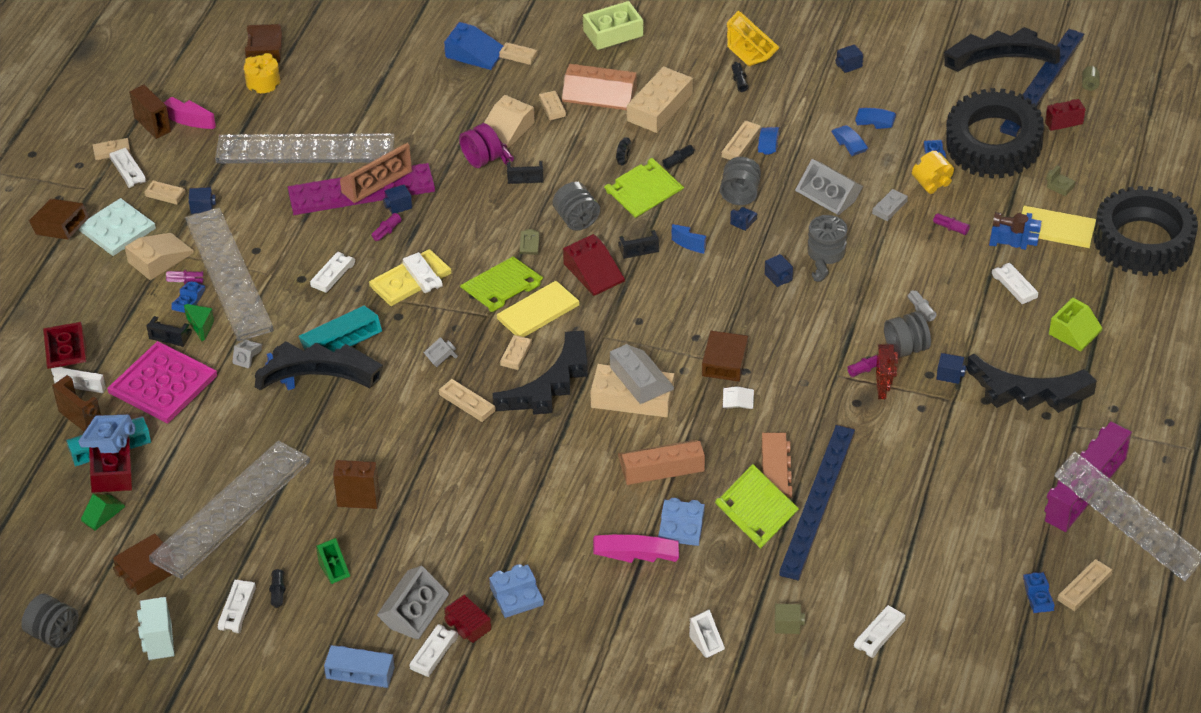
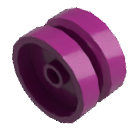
(480, 145)

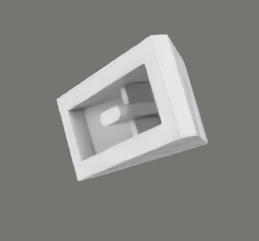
(705, 634)

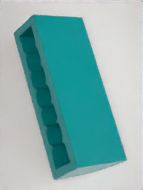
(346, 329)
(80, 454)

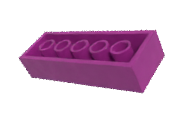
(1105, 454)

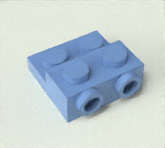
(108, 433)
(682, 521)
(515, 590)

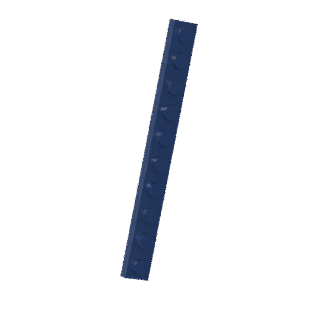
(1047, 76)
(817, 503)

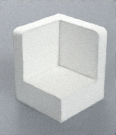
(738, 397)

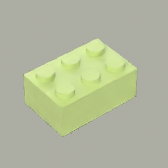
(613, 25)

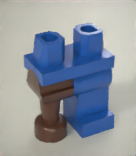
(1015, 230)

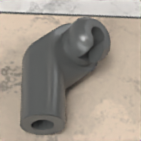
(821, 271)

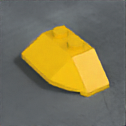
(748, 40)

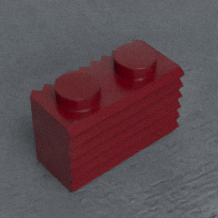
(1065, 114)
(467, 618)

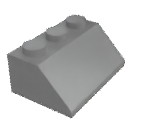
(828, 187)
(639, 373)
(413, 603)

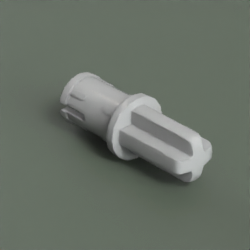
(922, 305)

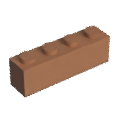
(776, 461)

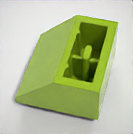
(1075, 324)

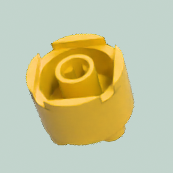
(261, 73)
(933, 171)

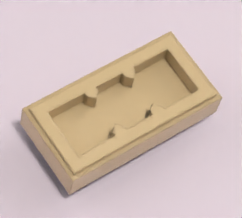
(518, 53)
(552, 105)
(102, 150)
(165, 192)
(516, 352)

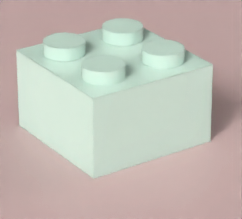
(155, 628)

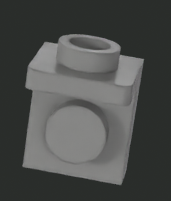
(440, 351)
(244, 352)

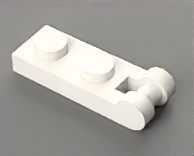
(127, 167)
(332, 272)
(422, 272)
(1015, 283)
(81, 380)
(236, 606)
(880, 631)
(433, 650)

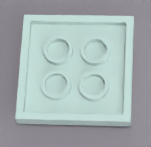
(117, 226)

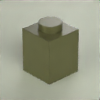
(788, 618)

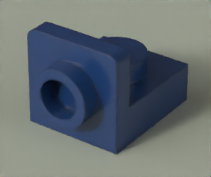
(742, 218)

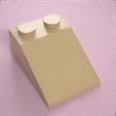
(510, 119)
(156, 253)

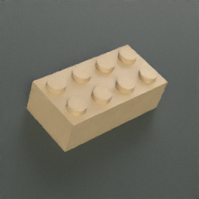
(659, 99)
(611, 394)

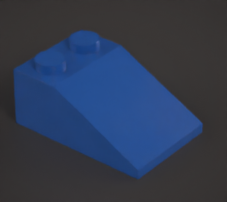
(472, 46)

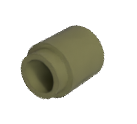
(1090, 78)

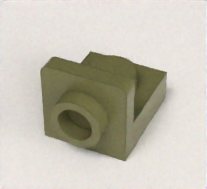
(1059, 182)
(529, 242)

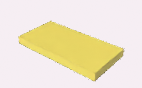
(1063, 227)
(399, 283)
(538, 309)

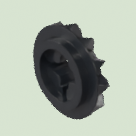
(623, 151)

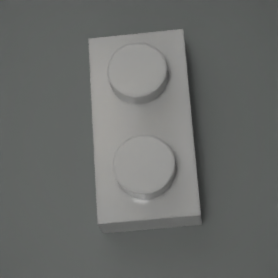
(890, 204)

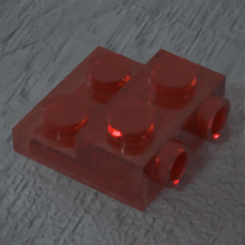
(885, 368)

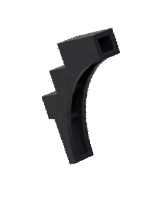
(997, 45)
(318, 360)
(555, 382)
(1029, 392)

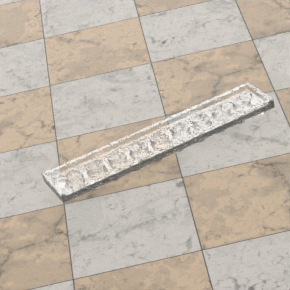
(303, 148)
(229, 274)
(229, 510)

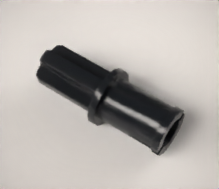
(739, 77)
(678, 156)
(277, 588)

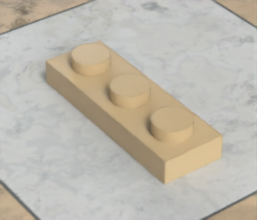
(741, 140)
(467, 400)
(1084, 585)

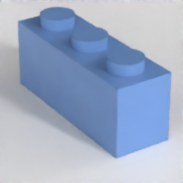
(359, 666)

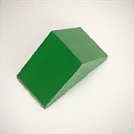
(200, 319)
(100, 510)
(332, 561)

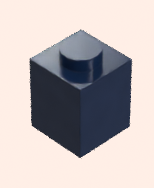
(849, 58)
(397, 199)
(201, 200)
(778, 270)
(951, 368)

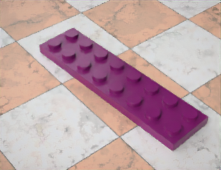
(328, 194)

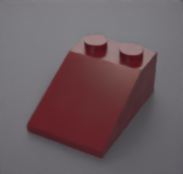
(592, 264)
(65, 345)
(110, 470)

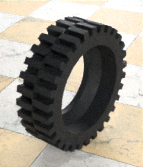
(994, 158)
(1148, 207)

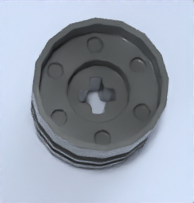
(740, 181)
(576, 206)
(827, 239)
(908, 334)
(49, 620)

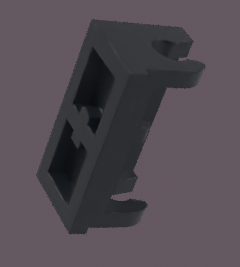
(528, 174)
(639, 246)
(168, 333)

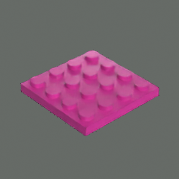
(162, 382)

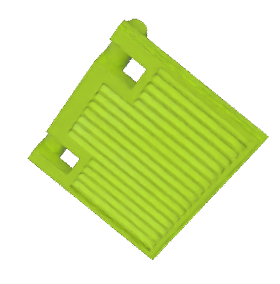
(642, 188)
(502, 282)
(757, 505)

